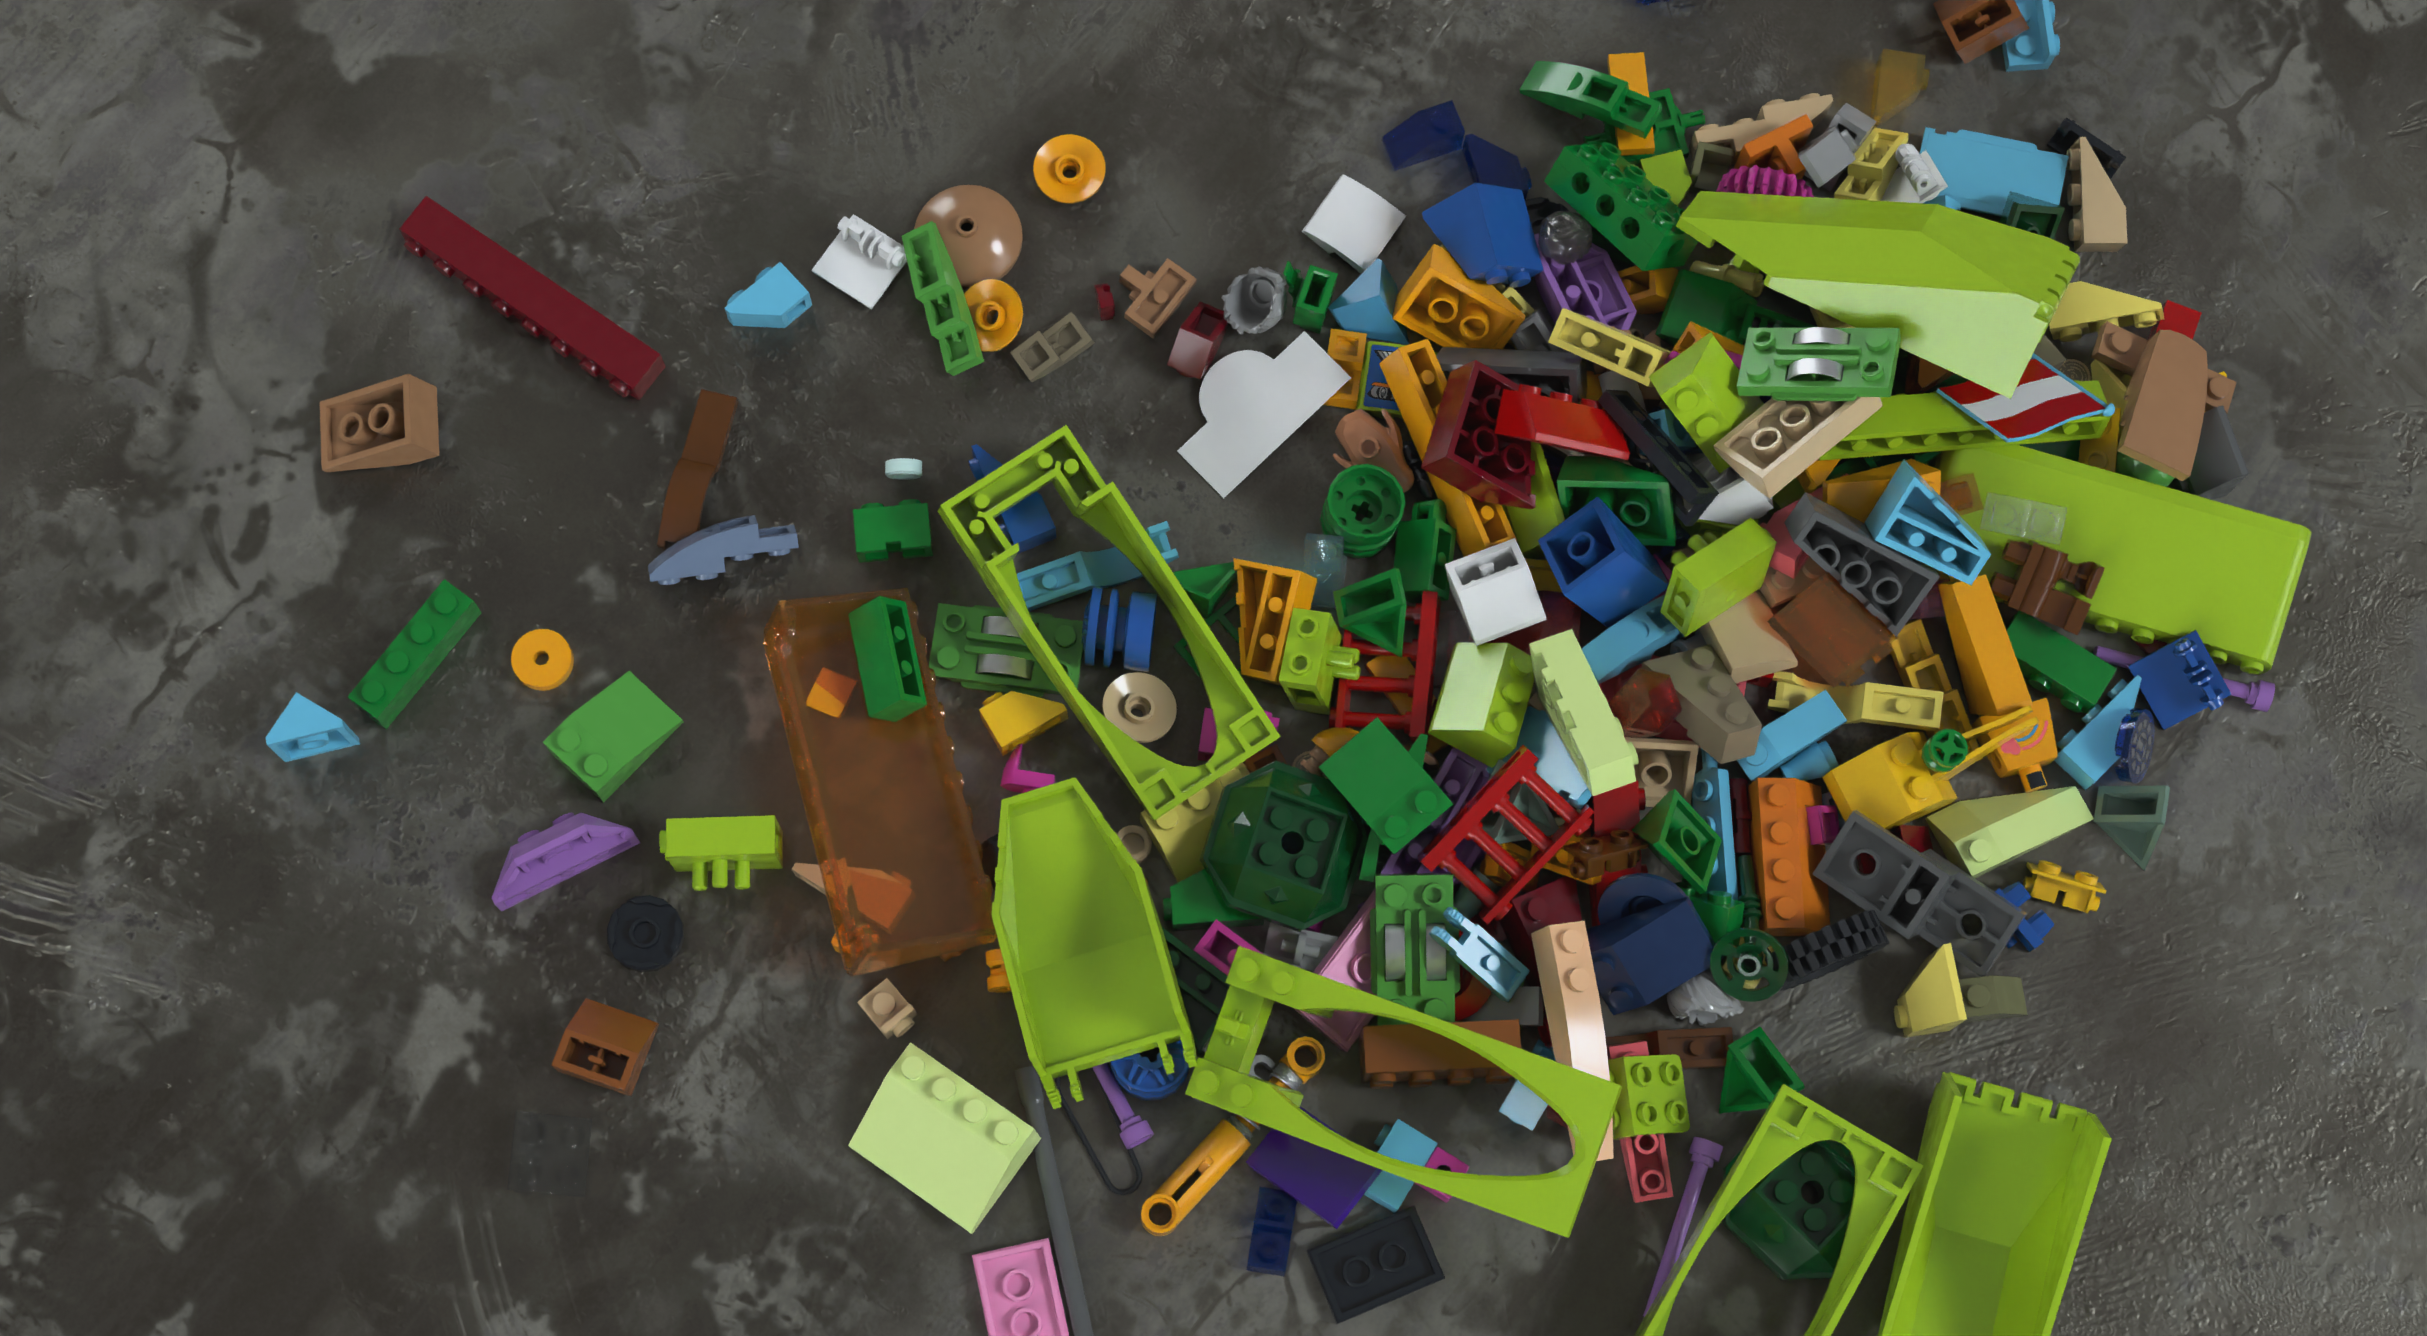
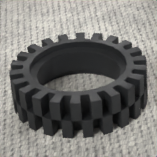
(1832, 948)

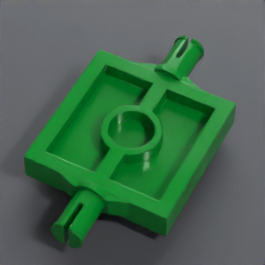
(1667, 129)

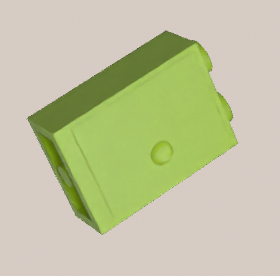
(1716, 575)
(1315, 661)
(721, 846)

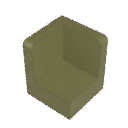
(1709, 166)

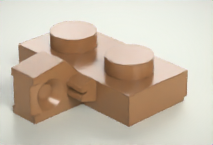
(1155, 295)

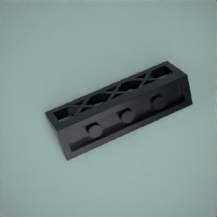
(1662, 455)

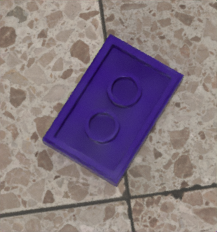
(1313, 1175)

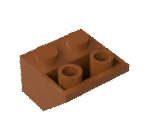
(1979, 24)
(605, 1046)

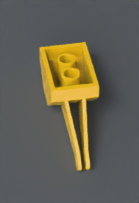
(1897, 786)

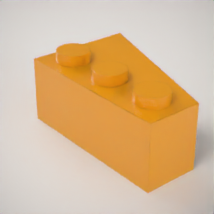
(1266, 607)

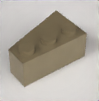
(1711, 704)

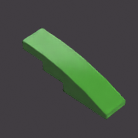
(943, 298)

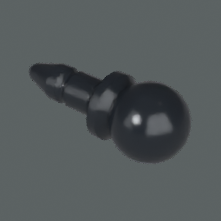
(1414, 462)

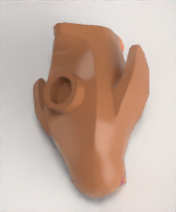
(1373, 444)

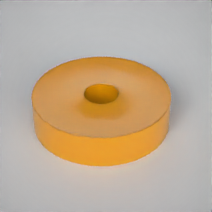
(533, 645)

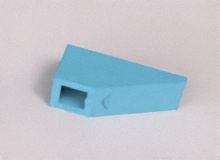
(2092, 749)

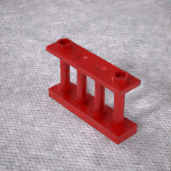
(1417, 686)
(1468, 825)

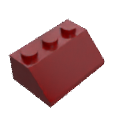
(1560, 422)

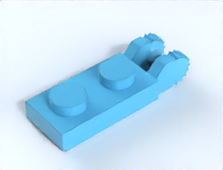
(1481, 955)

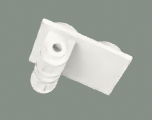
(1916, 179)
(861, 261)

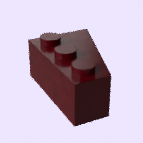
(1535, 910)

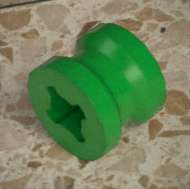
(1952, 746)

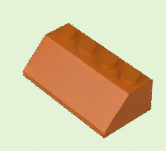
(1784, 859)

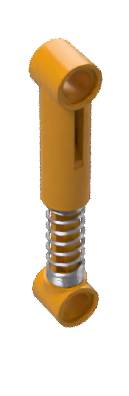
(1224, 1145)

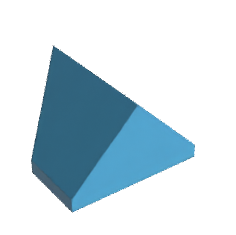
(1369, 306)

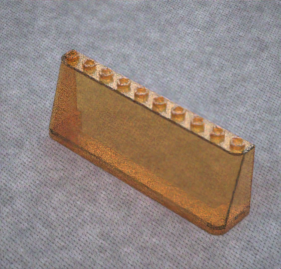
(877, 796)

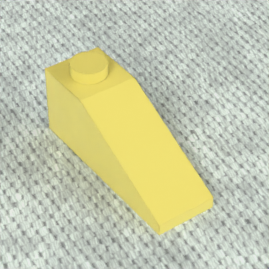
(1608, 346)

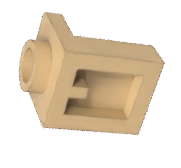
(888, 1009)

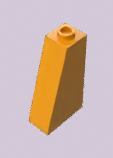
(1983, 648)

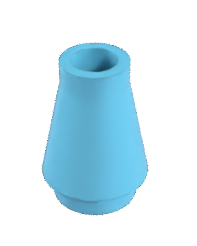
(1810, 763)

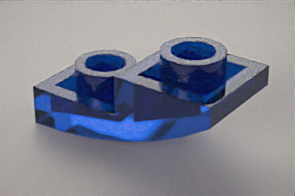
(1271, 1232)

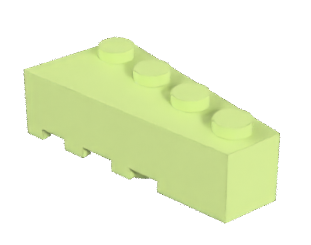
(1581, 713)

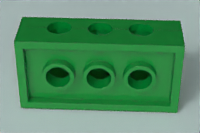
(1622, 205)

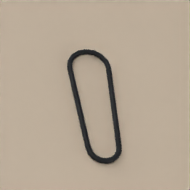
(1090, 1151)

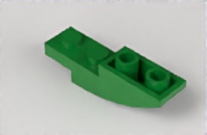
(1591, 93)

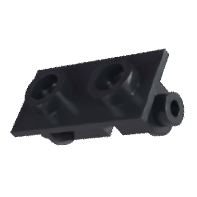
(2070, 132)

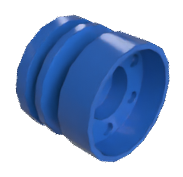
(1120, 629)
(1149, 1079)

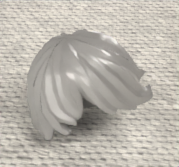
(1255, 300)
(1702, 1000)

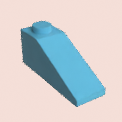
(1792, 734)

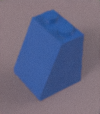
(1488, 234)
(1602, 564)

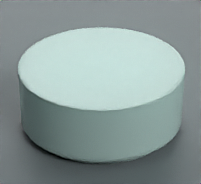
(903, 468)

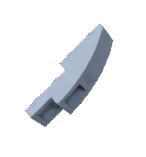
(705, 550)

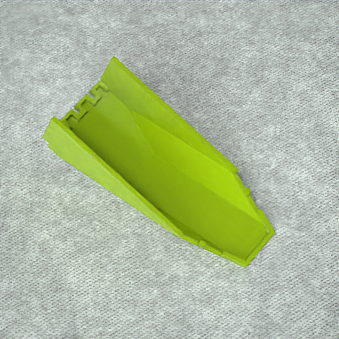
(1951, 281)
(1993, 1213)

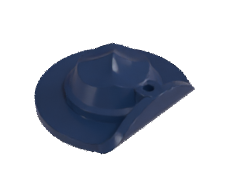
(1635, 894)

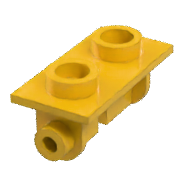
(2102, 451)
(2078, 888)

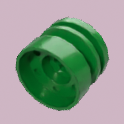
(1369, 492)

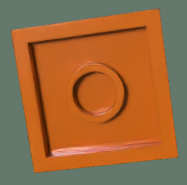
(1778, 148)

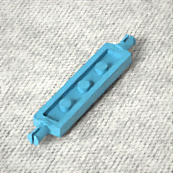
(1713, 804)

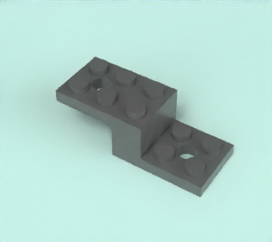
(1919, 893)

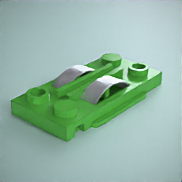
(1819, 363)
(989, 655)
(1404, 957)

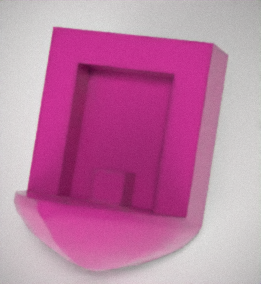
(1022, 780)

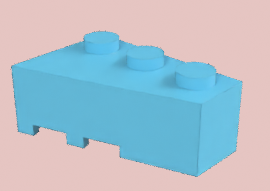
(1925, 527)

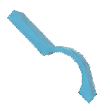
(1086, 570)

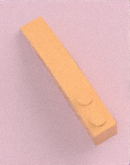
(1573, 1005)

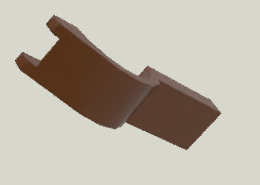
(697, 466)
(1696, 1047)

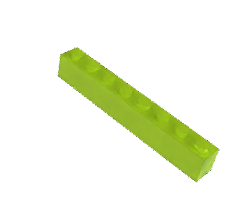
(1934, 424)

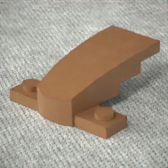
(2164, 395)

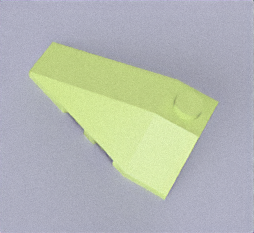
(1998, 829)

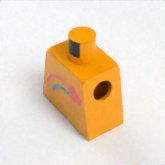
(2026, 751)

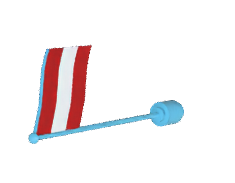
(2039, 403)

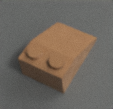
(380, 425)

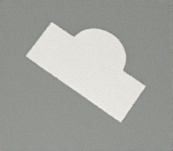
(1256, 406)

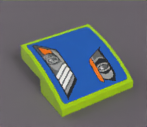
(1374, 389)

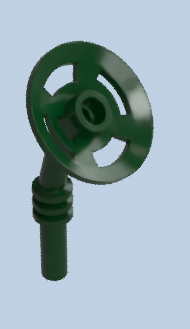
(1750, 952)

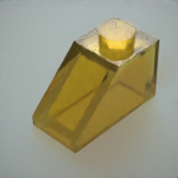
(1896, 83)

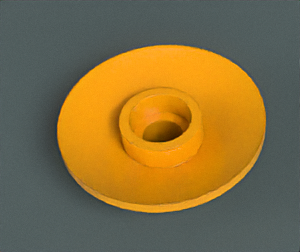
(1074, 154)
(987, 299)

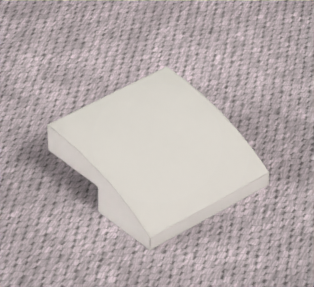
(1353, 223)

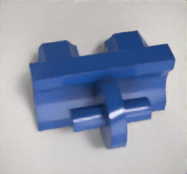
(2029, 931)

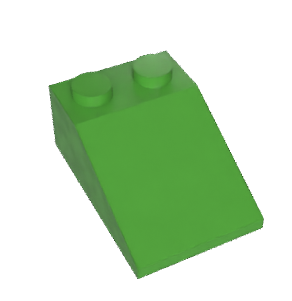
(612, 735)

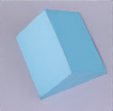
(307, 731)

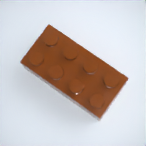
(1422, 1056)

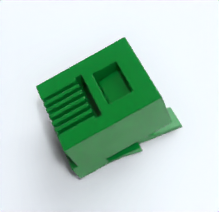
(1310, 295)

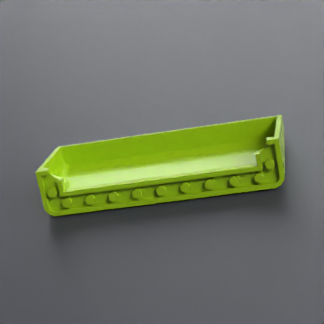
(2166, 553)

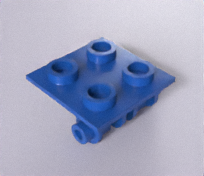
(2180, 680)

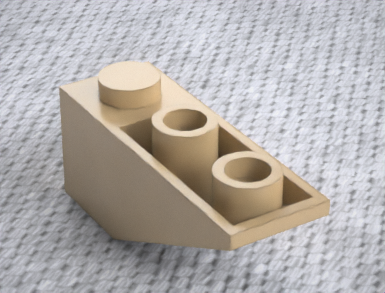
(2098, 211)

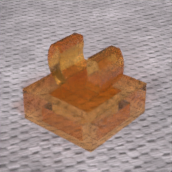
(1962, 494)

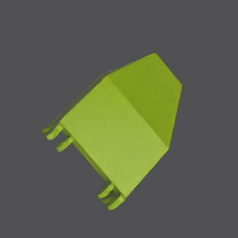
(1081, 940)

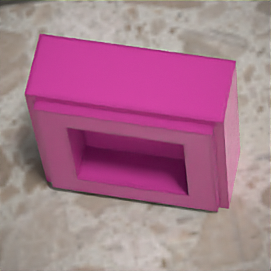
(1823, 824)

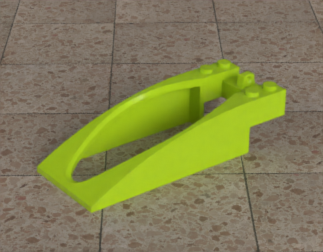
(1059, 459)
(1224, 1081)
(1787, 1126)

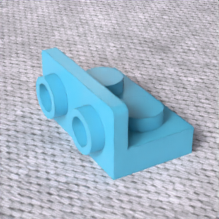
(2036, 46)

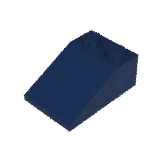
(1648, 954)

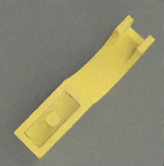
(1865, 702)

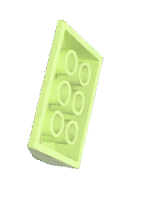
(943, 1138)

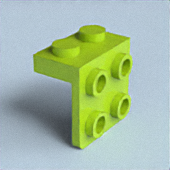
(1650, 1096)

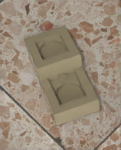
(1053, 348)

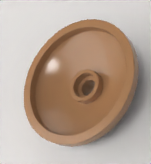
(993, 242)

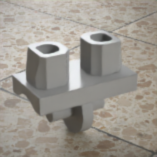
(1299, 949)

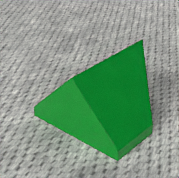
(1207, 585)
(1375, 610)
(1754, 1074)

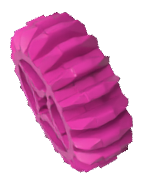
(1763, 181)

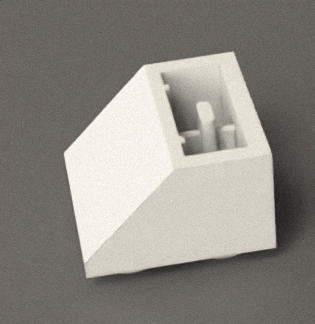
(1495, 591)

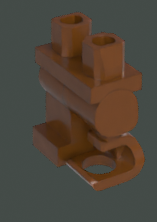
(2035, 580)

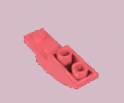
(1644, 1154)

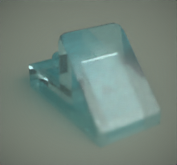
(1327, 563)

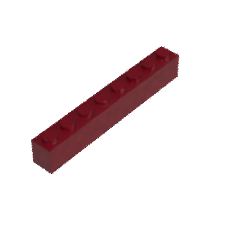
(531, 298)

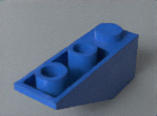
(1023, 523)

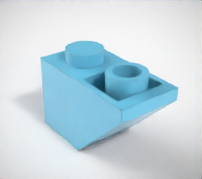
(769, 302)

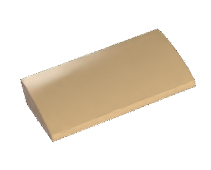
(1789, 437)
(1746, 639)

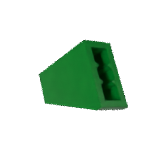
(1197, 904)

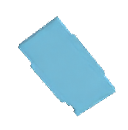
(1987, 167)
(1554, 760)

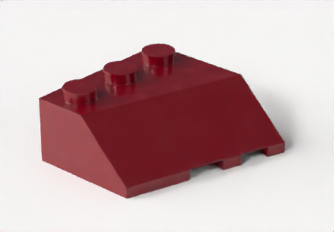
(1468, 451)

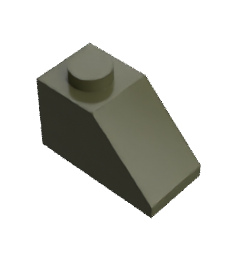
(1992, 998)

